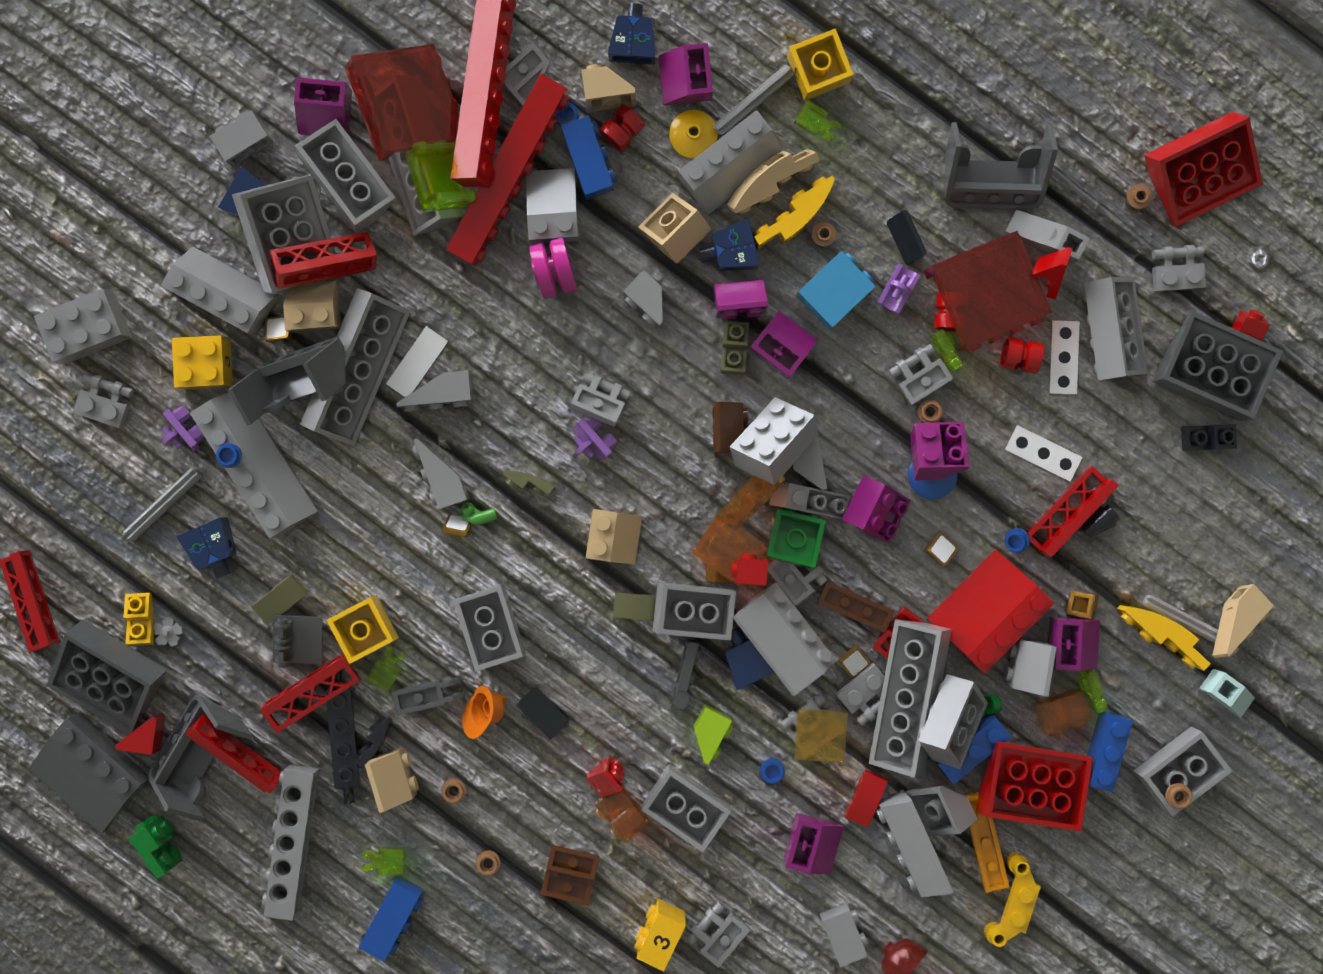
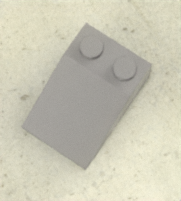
(552, 206)

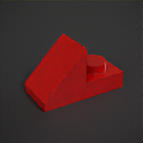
(1052, 268)

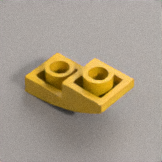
(140, 619)

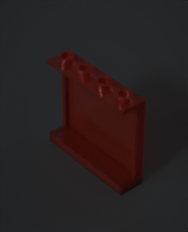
(403, 98)
(990, 291)

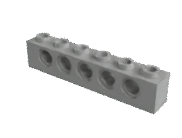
(275, 903)

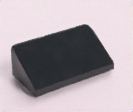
(906, 237)
(542, 712)

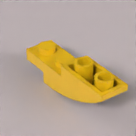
(803, 208)
(1163, 630)

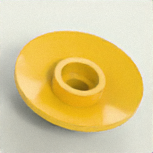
(683, 141)

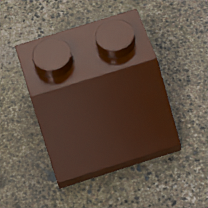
(727, 424)

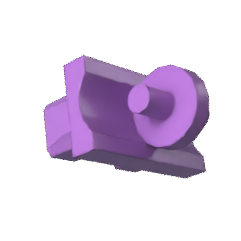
(898, 289)
(177, 419)
(590, 442)

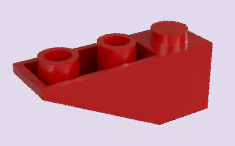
(607, 777)

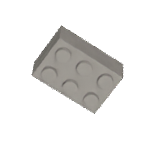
(83, 326)
(774, 440)
(694, 611)
(489, 627)
(952, 721)
(1187, 761)
(686, 808)

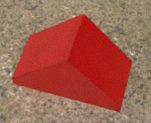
(146, 738)

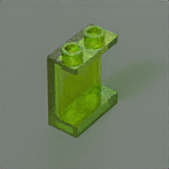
(431, 174)

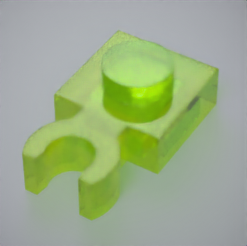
(814, 118)
(944, 345)
(384, 671)
(1090, 683)
(388, 860)

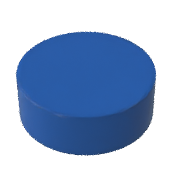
(569, 114)
(772, 770)

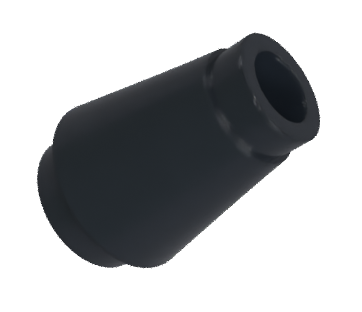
(1100, 521)

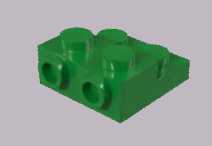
(796, 538)
(154, 845)

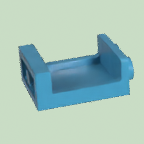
(836, 289)

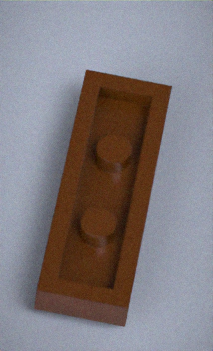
(855, 606)

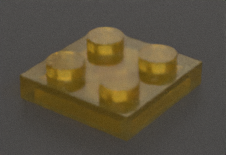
(820, 735)

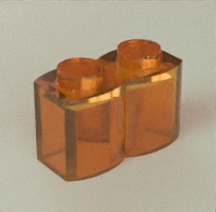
(1062, 711)
(622, 814)

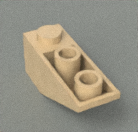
(1239, 618)

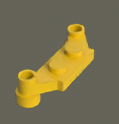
(1018, 905)

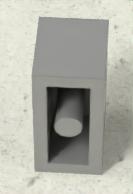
(241, 138)
(843, 934)

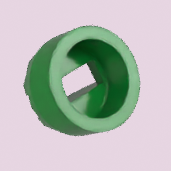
(996, 701)

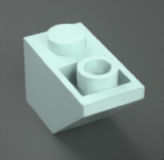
(1227, 692)

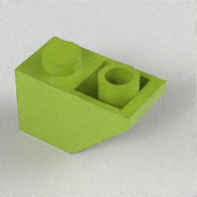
(710, 730)

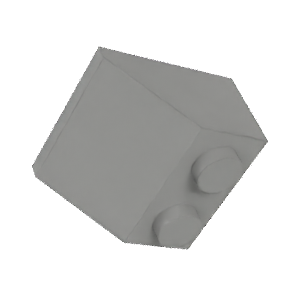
(1030, 666)

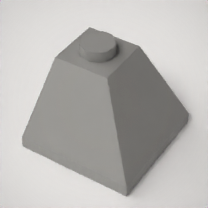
(942, 810)

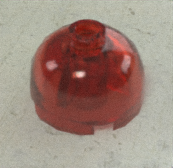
(902, 956)

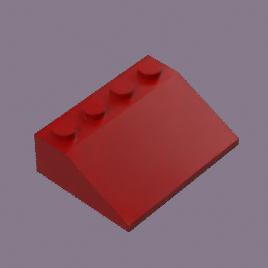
(1205, 168)
(991, 611)
(1035, 786)

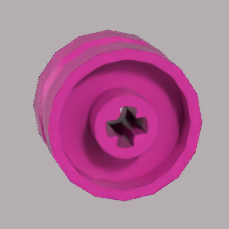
(552, 268)

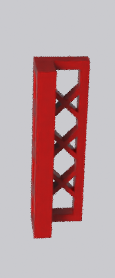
(326, 264)
(1077, 517)
(33, 600)
(302, 686)
(234, 754)

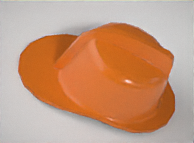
(481, 711)

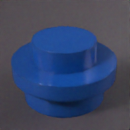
(229, 455)
(1017, 540)

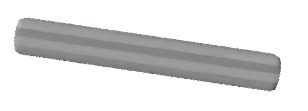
(753, 100)
(162, 504)
(1180, 617)

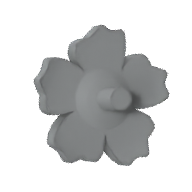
(168, 632)

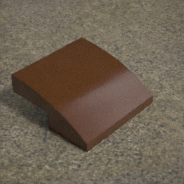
(570, 875)

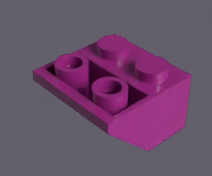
(686, 74)
(320, 103)
(740, 299)
(783, 345)
(938, 450)
(876, 509)
(1075, 642)
(812, 845)

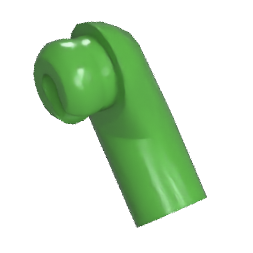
(475, 516)

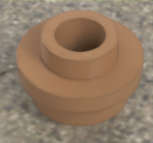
(1132, 199)
(818, 240)
(936, 408)
(453, 798)
(1183, 801)
(488, 870)

